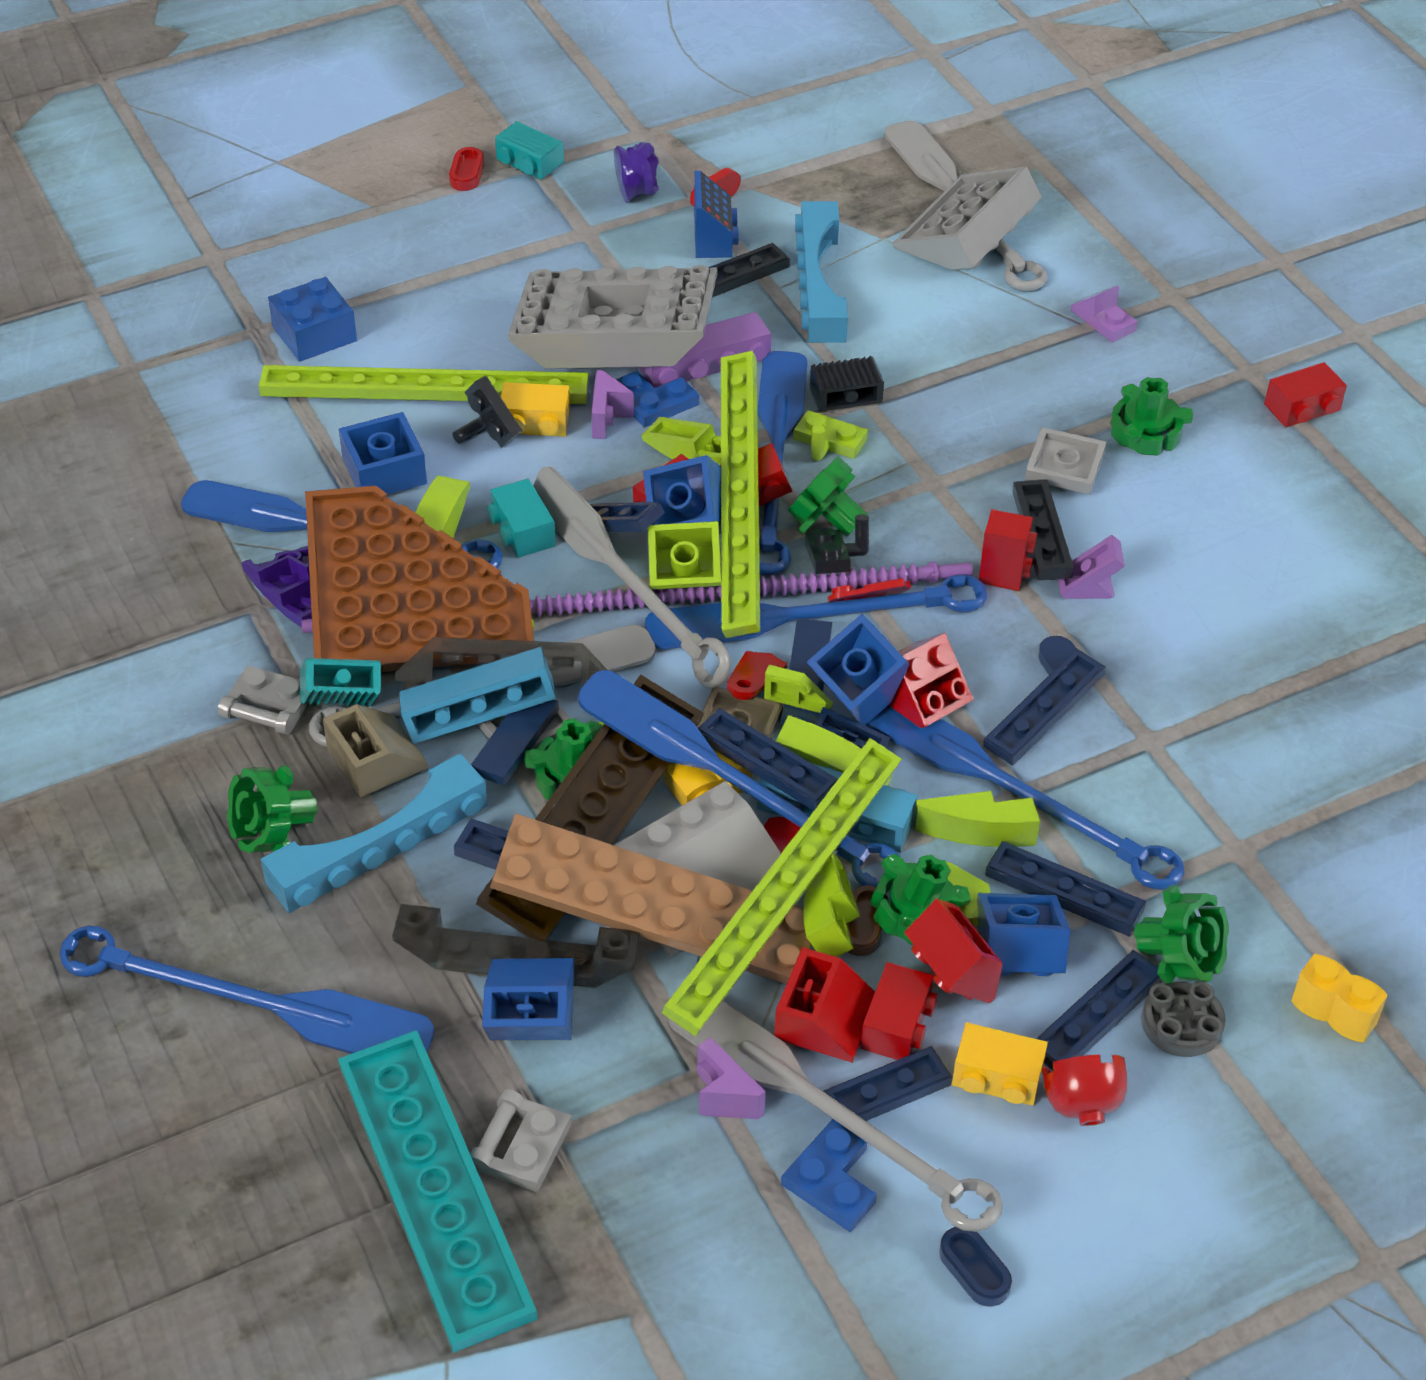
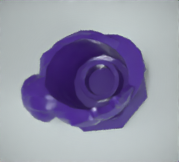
(636, 170)

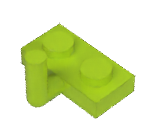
(829, 435)

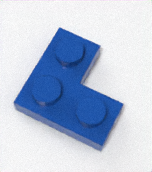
(660, 401)
(822, 1177)

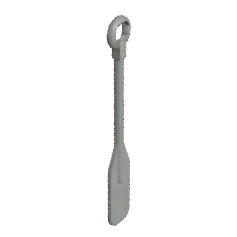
(937, 168)
(588, 537)
(613, 648)
(775, 1067)

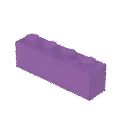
(719, 340)

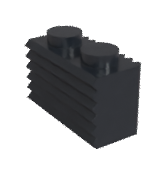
(846, 383)

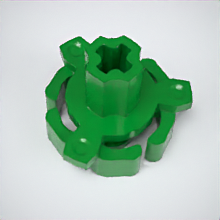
(1148, 414)
(828, 498)
(560, 754)
(268, 809)
(912, 891)
(1190, 943)

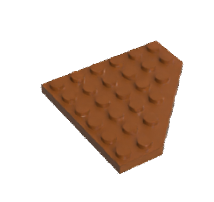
(395, 583)

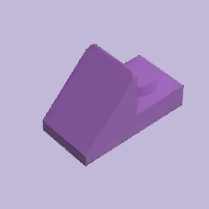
(1104, 315)
(609, 401)
(1094, 571)
(728, 1088)

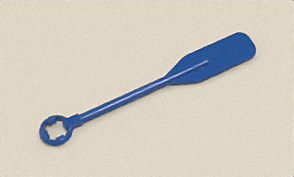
(779, 412)
(270, 512)
(707, 618)
(679, 741)
(961, 754)
(318, 1016)

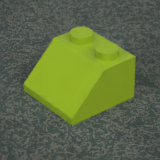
(684, 555)

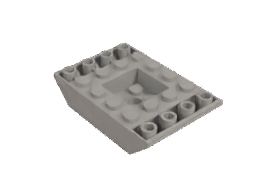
(612, 316)

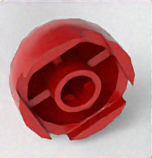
(1086, 1087)

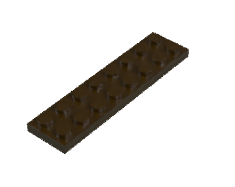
(593, 801)

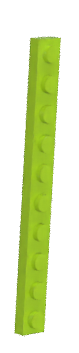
(402, 382)
(739, 496)
(780, 888)

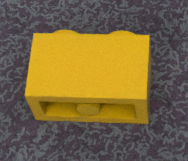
(538, 407)
(999, 1064)

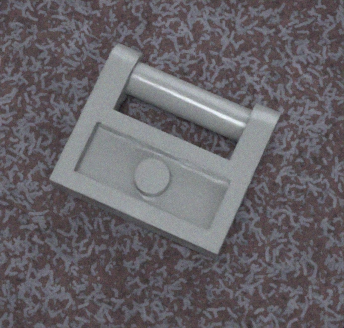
(265, 691)
(532, 1146)

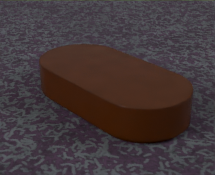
(864, 930)

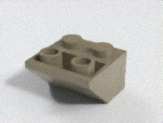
(371, 748)

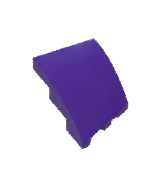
(284, 582)

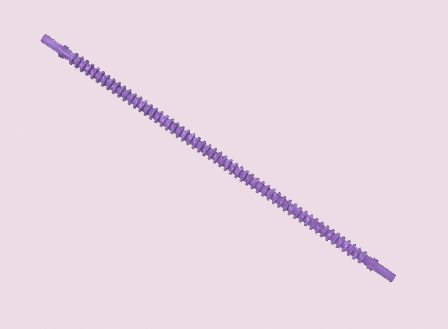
(929, 572)

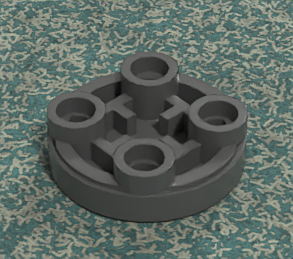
(1183, 1018)

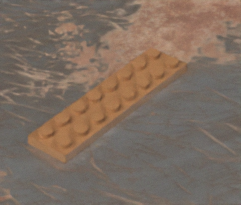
(634, 893)

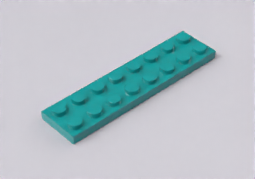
(437, 1192)

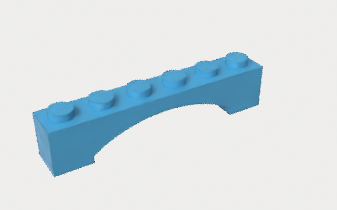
(825, 311)
(308, 871)

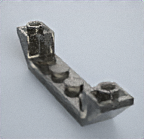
(452, 650)
(464, 951)

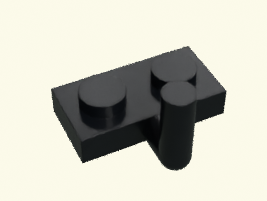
(493, 415)
(830, 552)

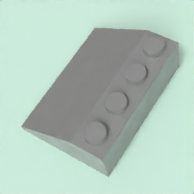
(970, 218)
(712, 837)

